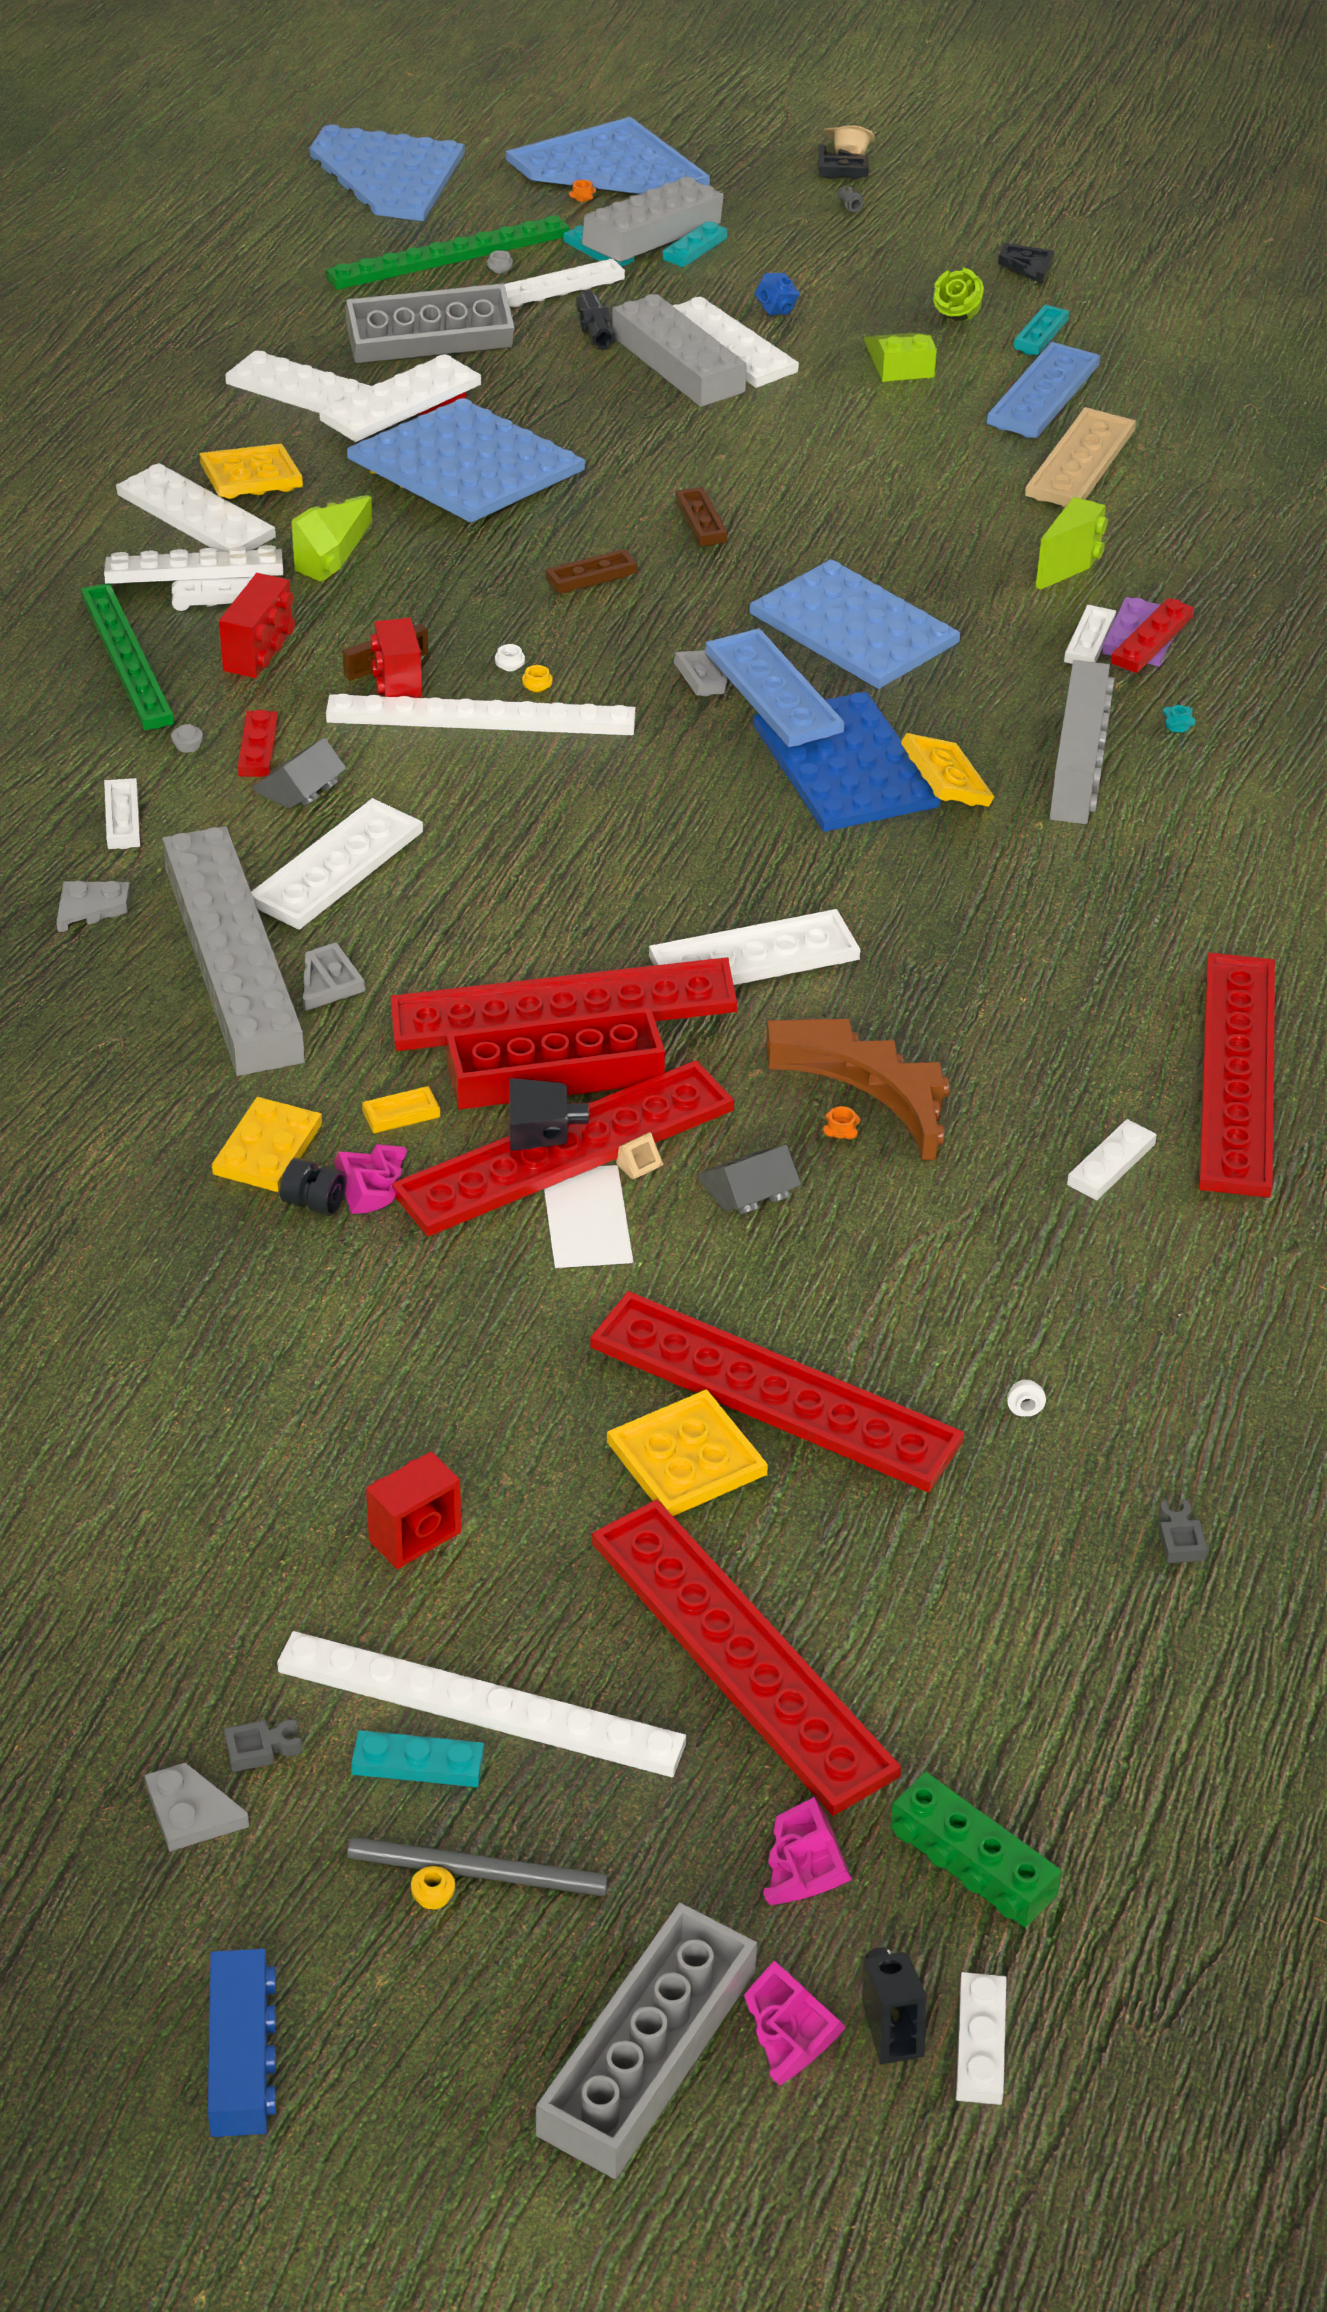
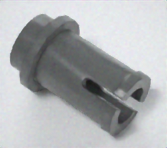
(852, 200)

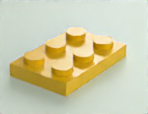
(947, 770)
(266, 1143)

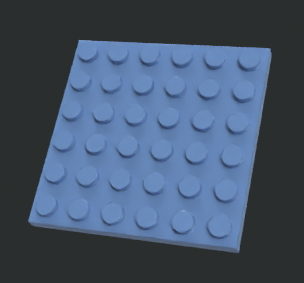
(466, 459)

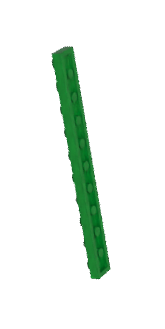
(446, 253)

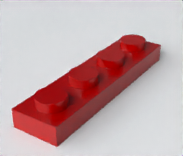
(1152, 635)

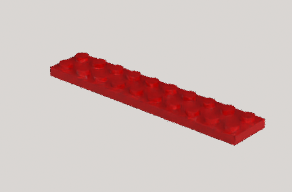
(669, 990)
(1238, 1076)
(498, 1176)
(778, 1391)
(747, 1658)

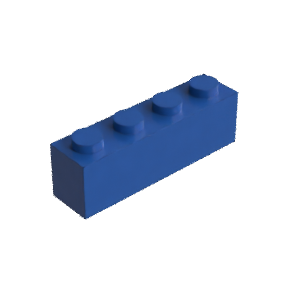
(239, 2043)

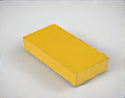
(401, 1109)

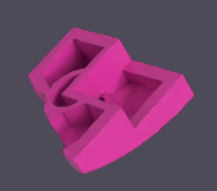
(371, 1176)
(804, 1855)
(789, 2022)

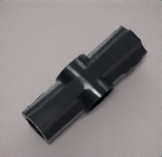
(595, 319)

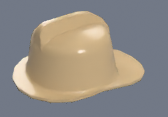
(850, 138)

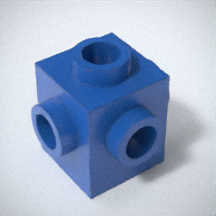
(777, 293)

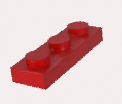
(258, 743)

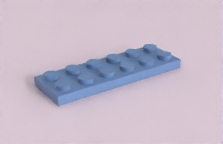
(1043, 390)
(774, 687)

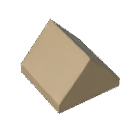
(639, 1156)

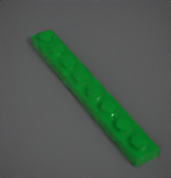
(127, 657)

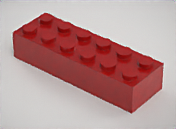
(579, 1051)

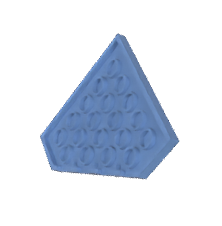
(610, 156)
(388, 171)

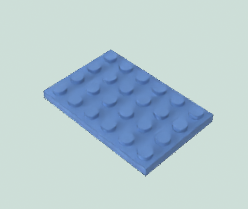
(855, 623)

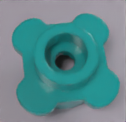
(1179, 718)

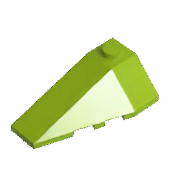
(328, 535)

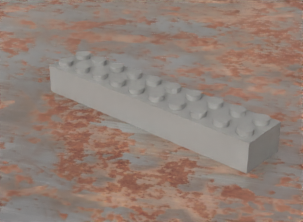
(233, 951)

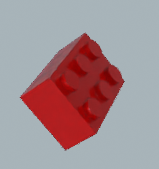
(256, 625)

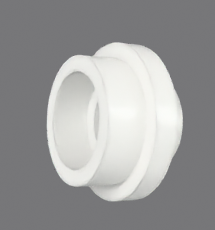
(509, 657)
(1026, 1390)

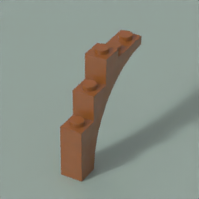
(834, 1051)

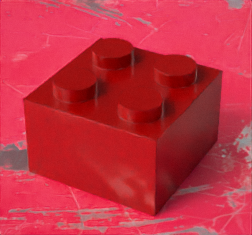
(396, 659)
(414, 1509)

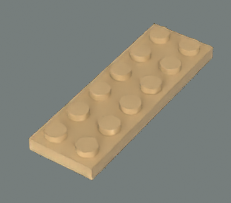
(1080, 457)

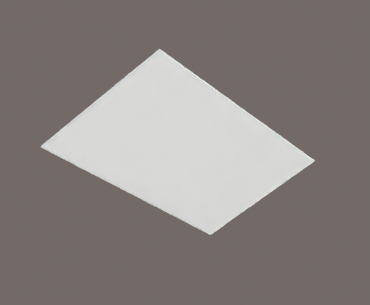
(588, 1219)

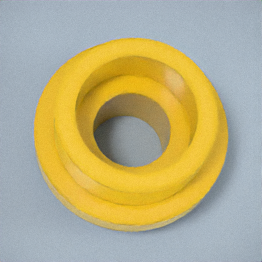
(537, 678)
(435, 1896)

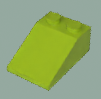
(903, 355)
(1071, 542)

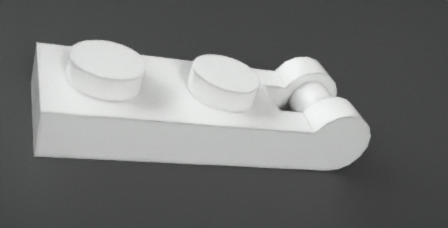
(206, 591)

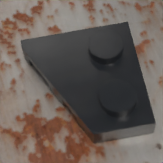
(842, 164)
(1027, 260)

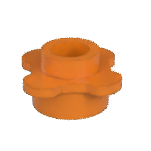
(582, 190)
(841, 1123)

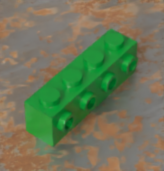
(975, 1850)

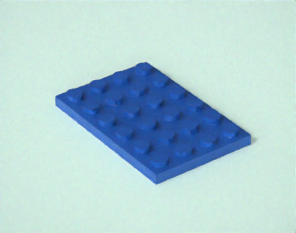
(854, 773)

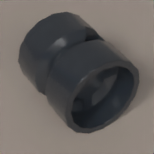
(313, 1186)

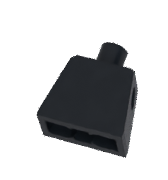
(541, 1114)
(891, 1983)

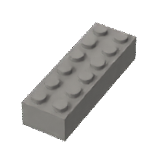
(651, 218)
(429, 323)
(679, 350)
(1082, 742)
(646, 2040)

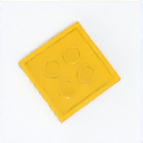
(251, 470)
(687, 1453)

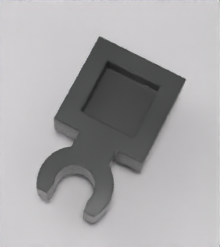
(1179, 1536)
(254, 1744)

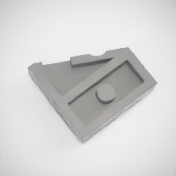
(700, 672)
(92, 902)
(329, 977)
(191, 1807)

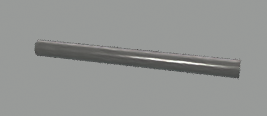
(479, 1866)

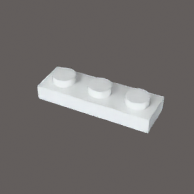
(1090, 634)
(122, 813)
(1111, 1159)
(981, 2038)

